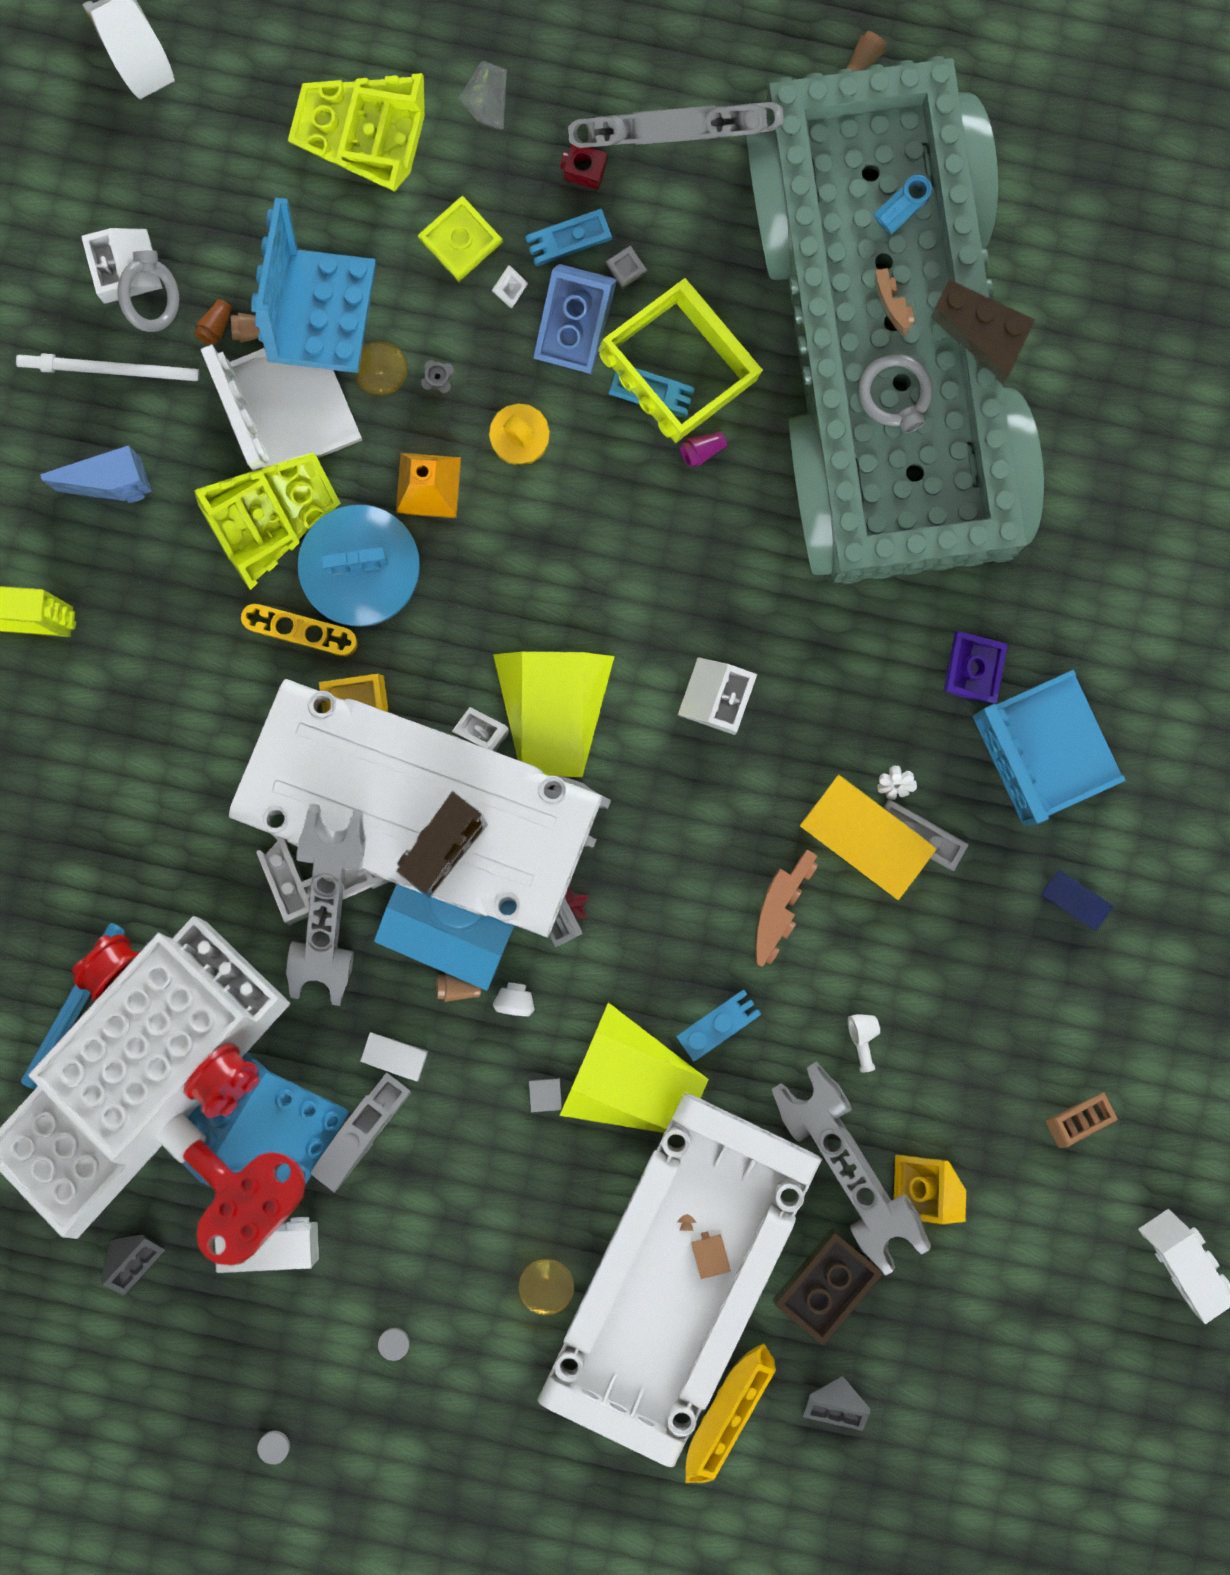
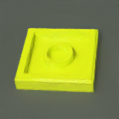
(460, 238)

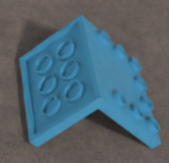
(310, 302)
(1048, 748)
(272, 1119)

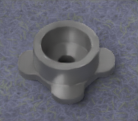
(433, 368)

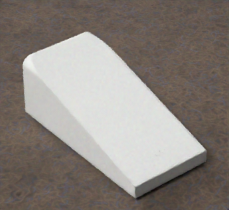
(394, 1056)

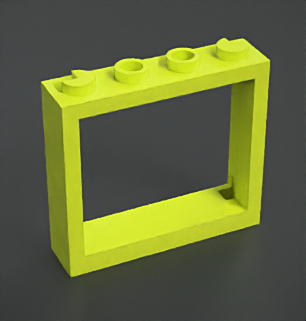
(711, 328)
(34, 612)

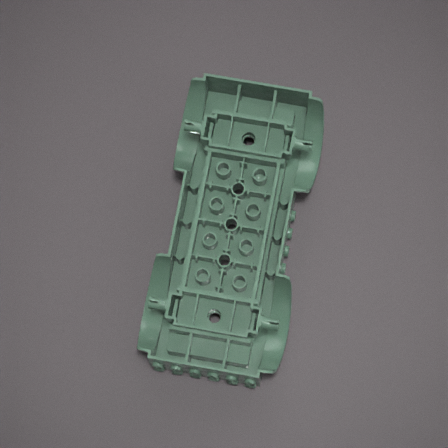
(820, 233)

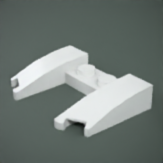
(290, 889)

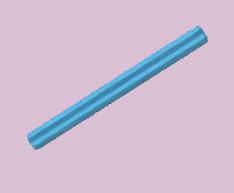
(64, 1019)

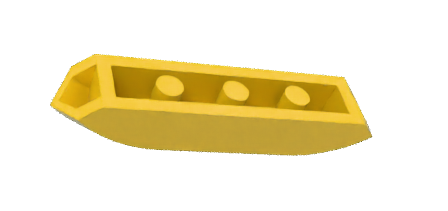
(728, 1414)

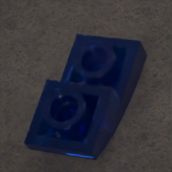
(1077, 900)

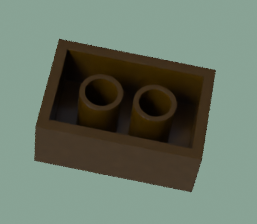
(827, 1287)

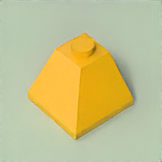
(931, 1188)

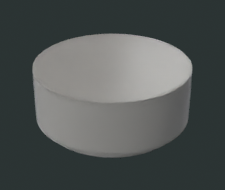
(393, 1344)
(273, 1447)

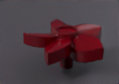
(576, 903)

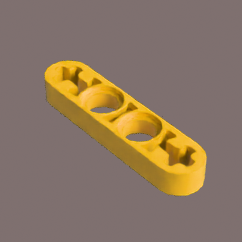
(298, 633)

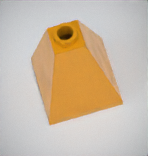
(428, 485)

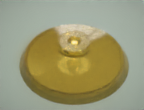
(381, 368)
(546, 1286)

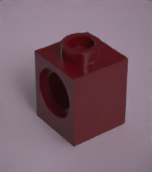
(589, 178)

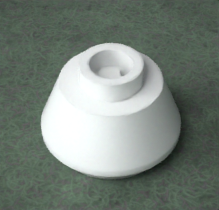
(514, 1000)

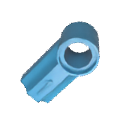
(902, 205)

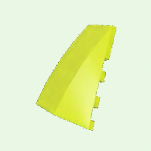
(363, 125)
(266, 512)
(553, 706)
(630, 1078)

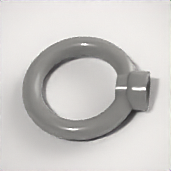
(147, 262)
(909, 418)

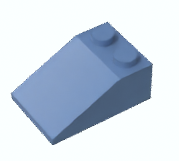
(574, 318)
(108, 476)

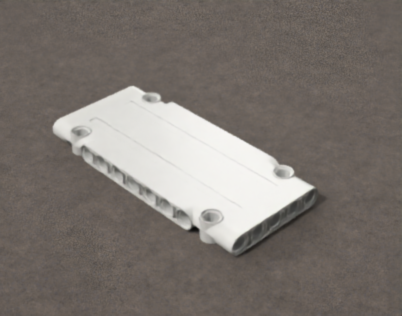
(399, 781)
(648, 1325)

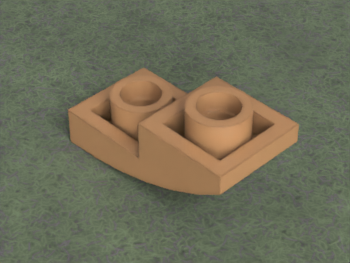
(896, 309)

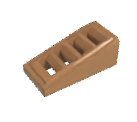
(1059, 1131)

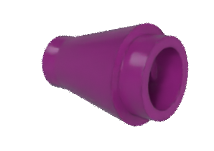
(701, 448)

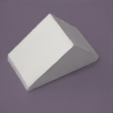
(481, 730)

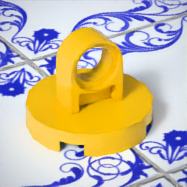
(519, 434)

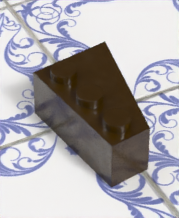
(983, 327)
(441, 844)

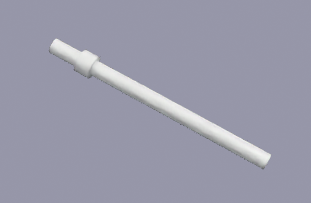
(50, 363)

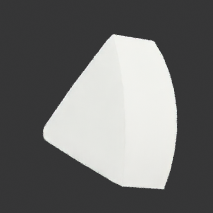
(131, 44)

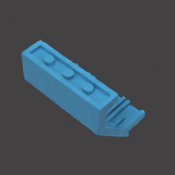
(445, 935)

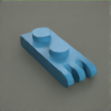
(569, 237)
(666, 389)
(717, 1026)

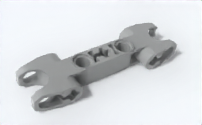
(676, 125)
(331, 855)
(881, 1217)

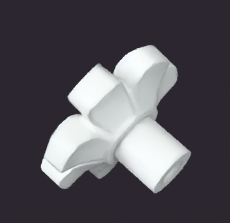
(896, 783)

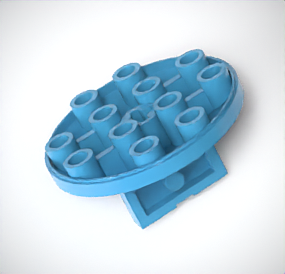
(358, 565)

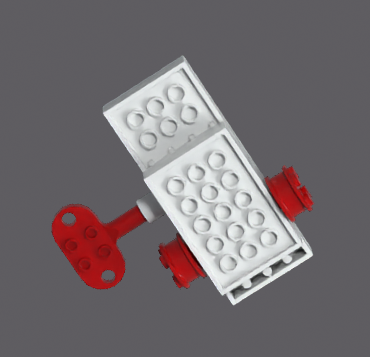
(131, 1072)

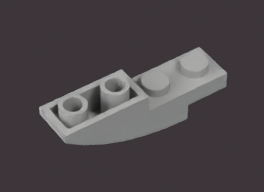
(359, 1132)

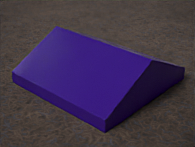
(975, 667)

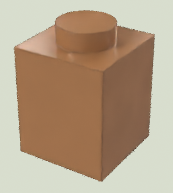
(710, 1255)

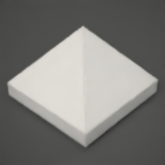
(509, 286)

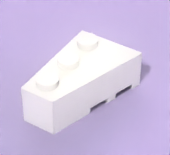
(1189, 1265)

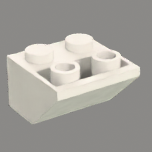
(110, 253)
(717, 695)

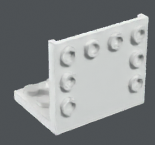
(281, 408)

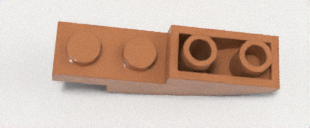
(773, 918)

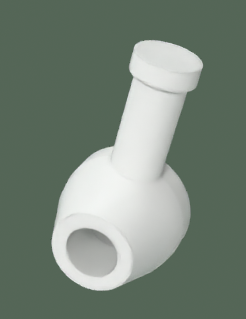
(862, 1030)

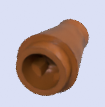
(213, 323)

